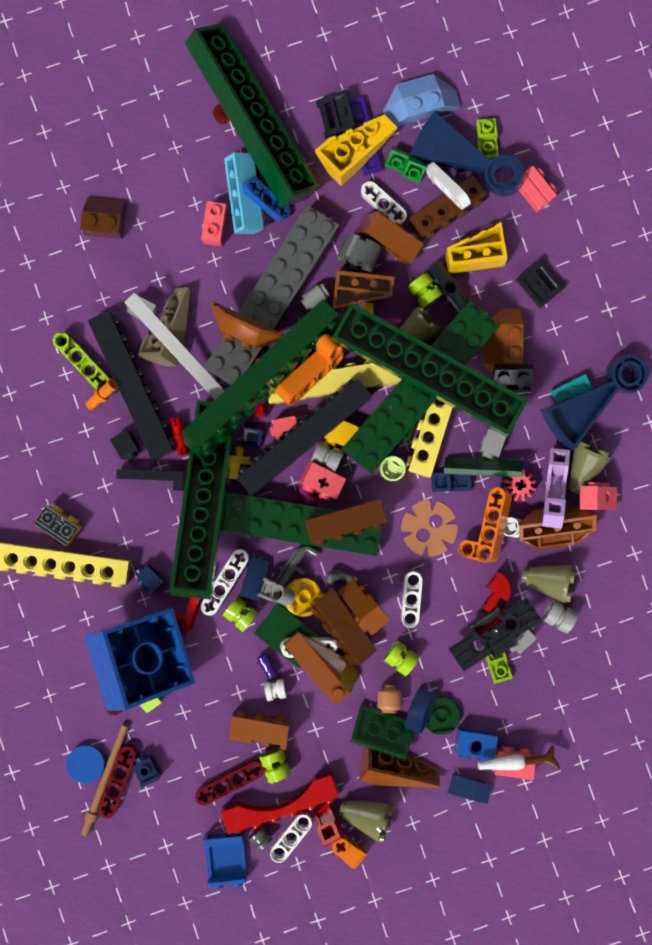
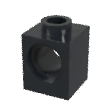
(125, 445)

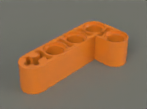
(311, 371)
(489, 524)

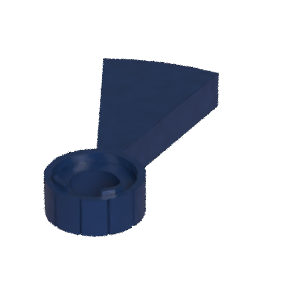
(447, 147)
(575, 415)

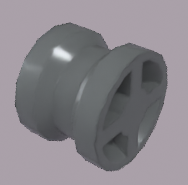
(260, 838)

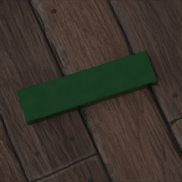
(483, 466)

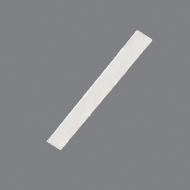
(174, 346)

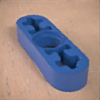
(257, 197)

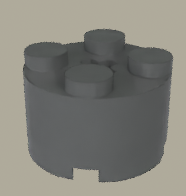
(359, 254)

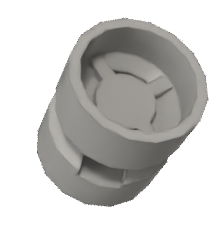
(328, 457)
(562, 617)

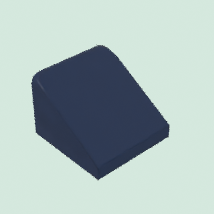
(253, 434)

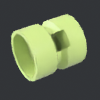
(392, 468)

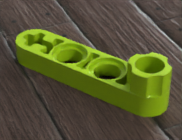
(83, 363)

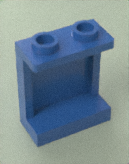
(225, 860)

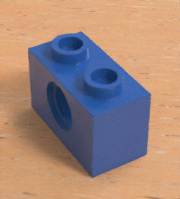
(466, 737)

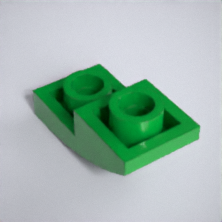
(406, 164)

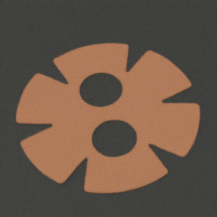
(445, 532)

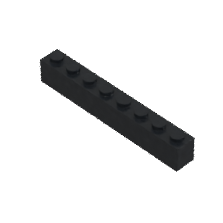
(131, 385)
(303, 438)

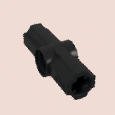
(441, 279)

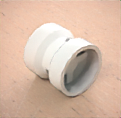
(511, 527)
(275, 690)

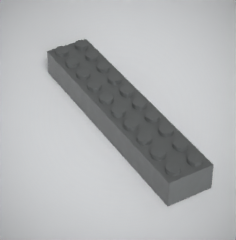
(276, 289)

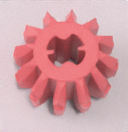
(522, 491)

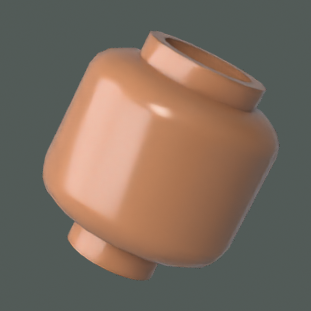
(389, 699)

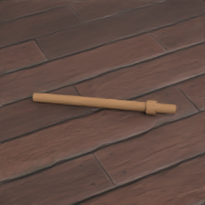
(91, 814)

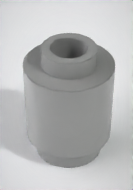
(314, 296)

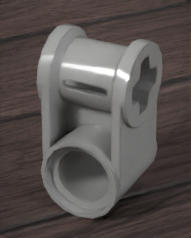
(275, 592)

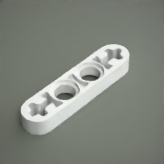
(447, 185)
(227, 583)

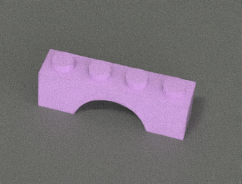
(555, 488)

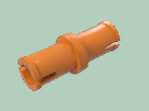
(101, 394)

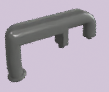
(293, 562)

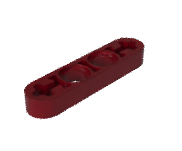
(118, 781)
(230, 783)

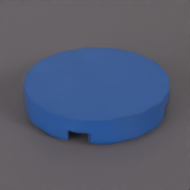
(85, 764)

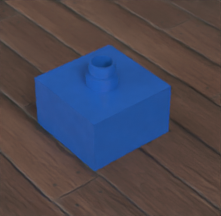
(139, 660)

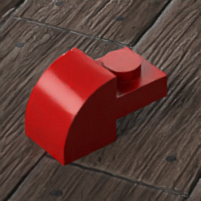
(500, 589)
(328, 826)

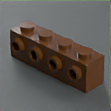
(444, 210)
(346, 521)
(342, 627)

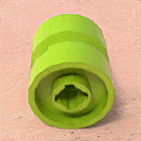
(425, 290)
(240, 614)
(401, 658)
(278, 771)

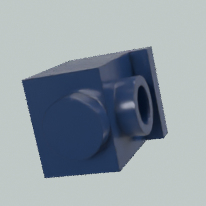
(149, 578)
(153, 771)

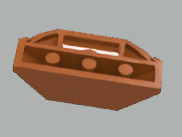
(243, 329)
(506, 343)
(576, 526)

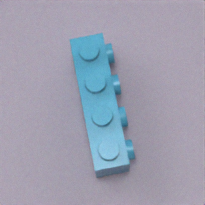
(245, 213)

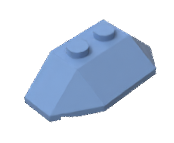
(420, 99)

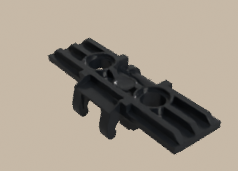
(499, 638)

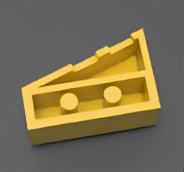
(478, 252)

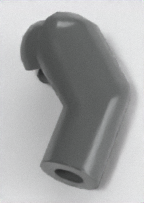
(338, 574)

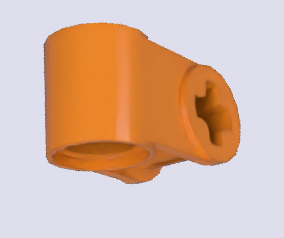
(350, 852)

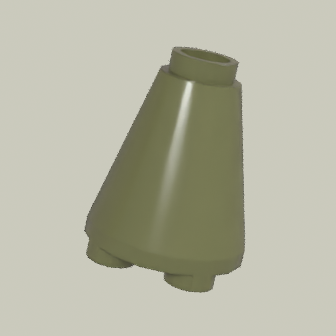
(420, 326)
(586, 465)
(551, 580)
(368, 817)

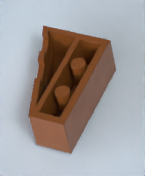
(390, 236)
(360, 288)
(363, 606)
(259, 729)

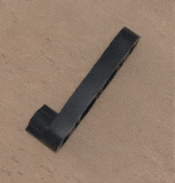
(177, 477)

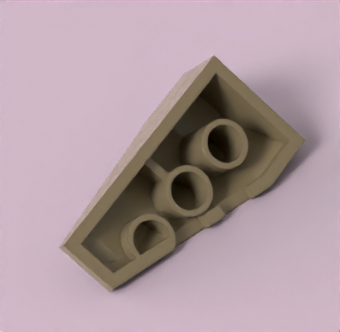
(175, 321)

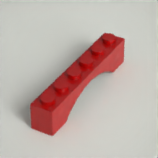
(242, 815)

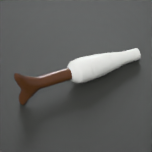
(518, 762)

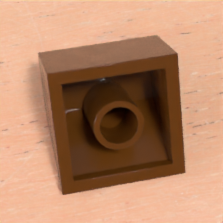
(103, 217)

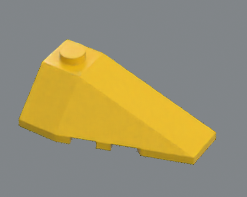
(350, 151)

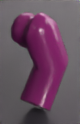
(306, 497)

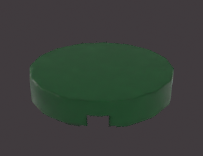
(444, 716)

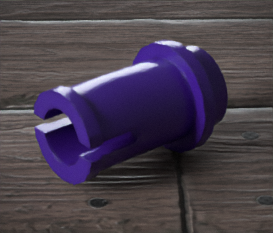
(266, 665)

